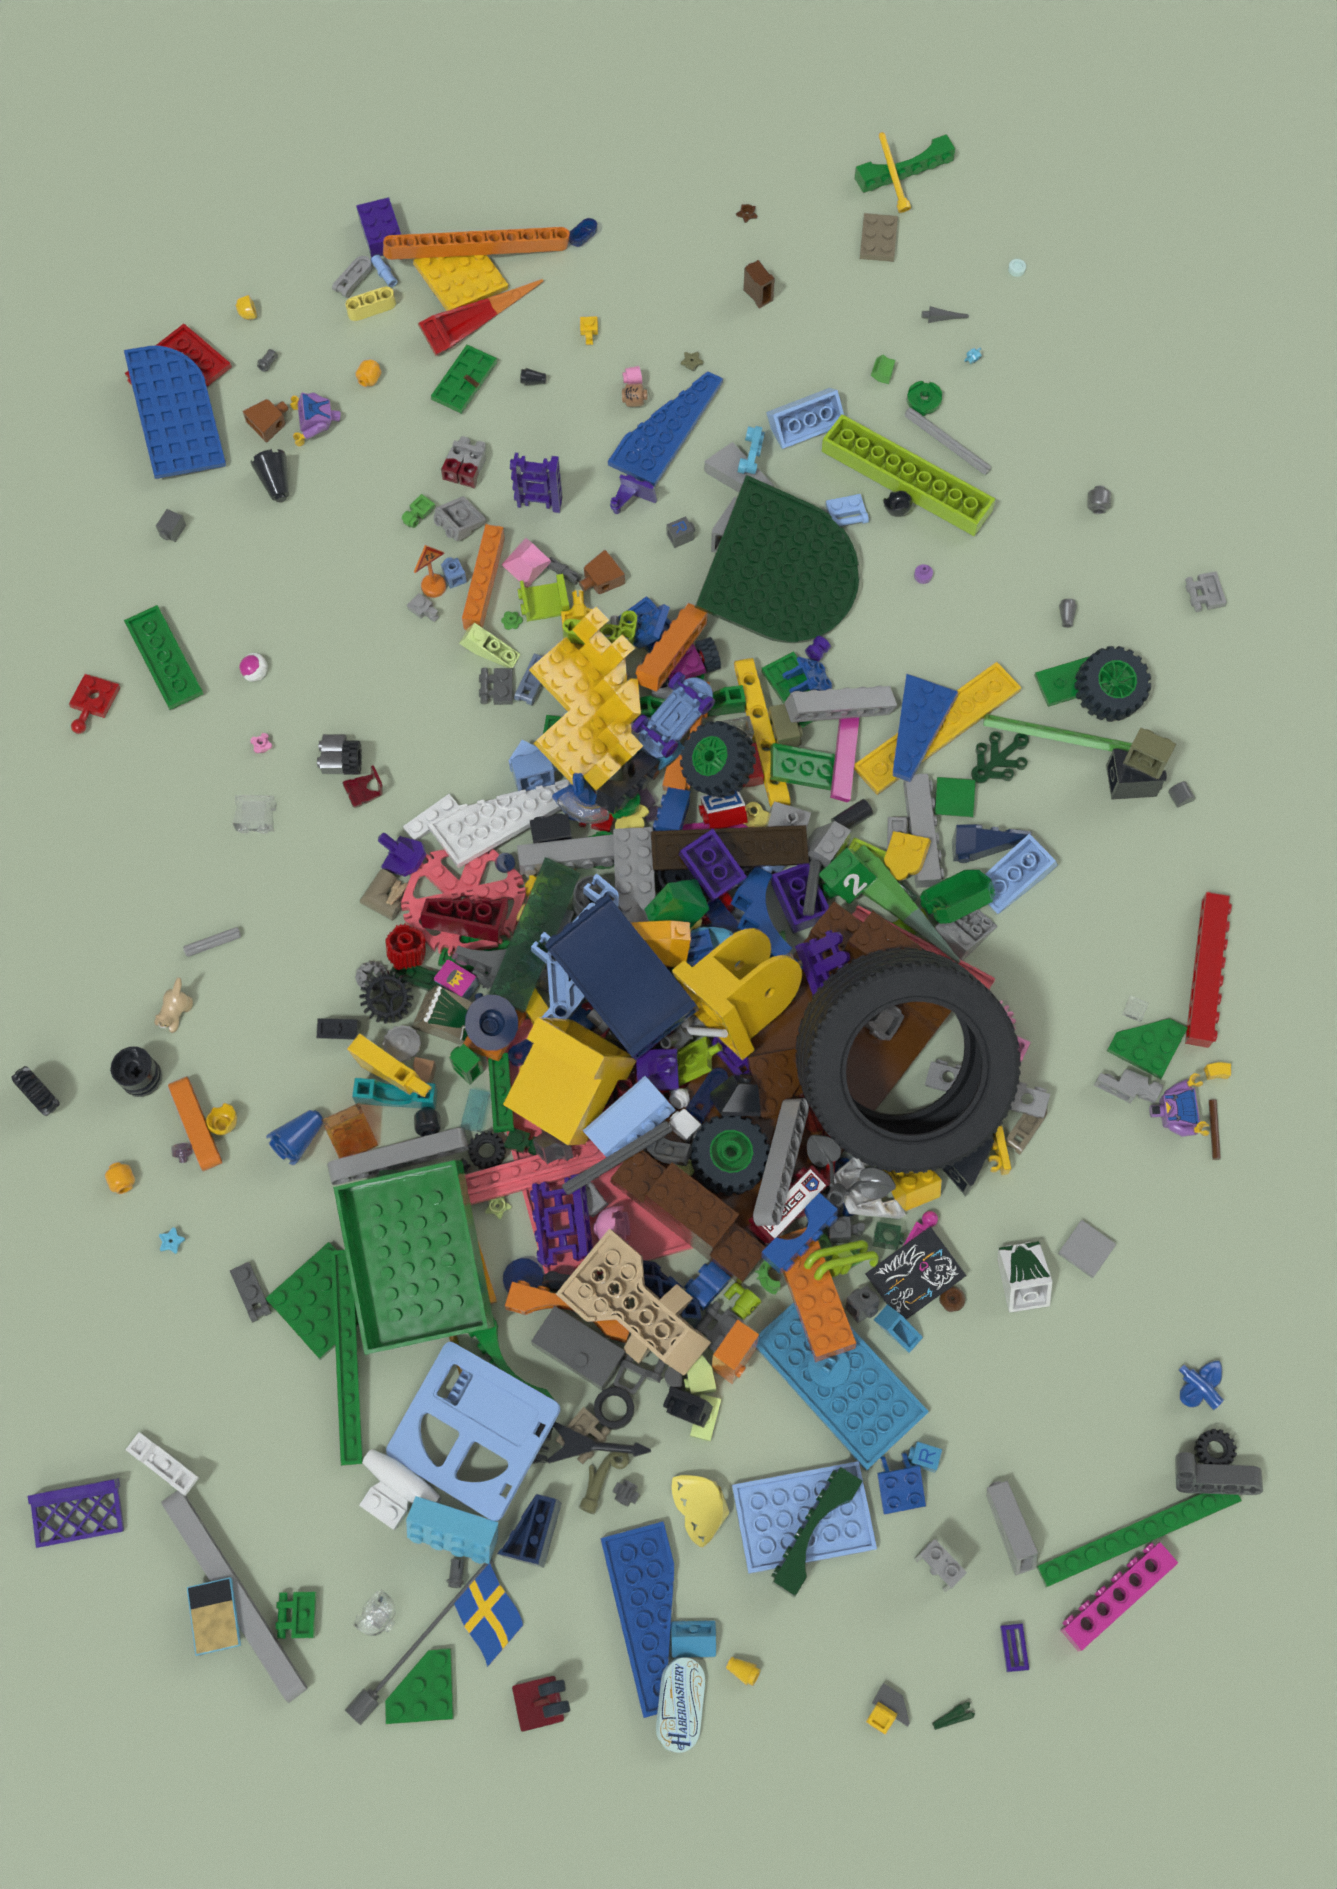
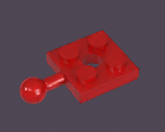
(97, 706)

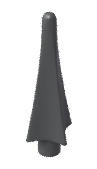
(936, 314)

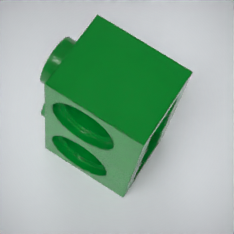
(466, 1063)

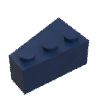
(534, 1532)

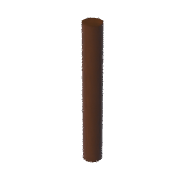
(1214, 1128)

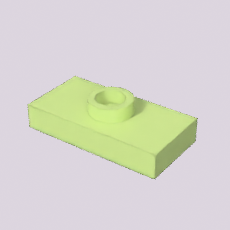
(706, 1432)

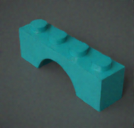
(381, 1094)

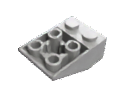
(966, 933)

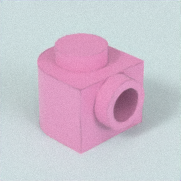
(632, 375)

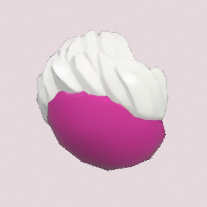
(253, 667)

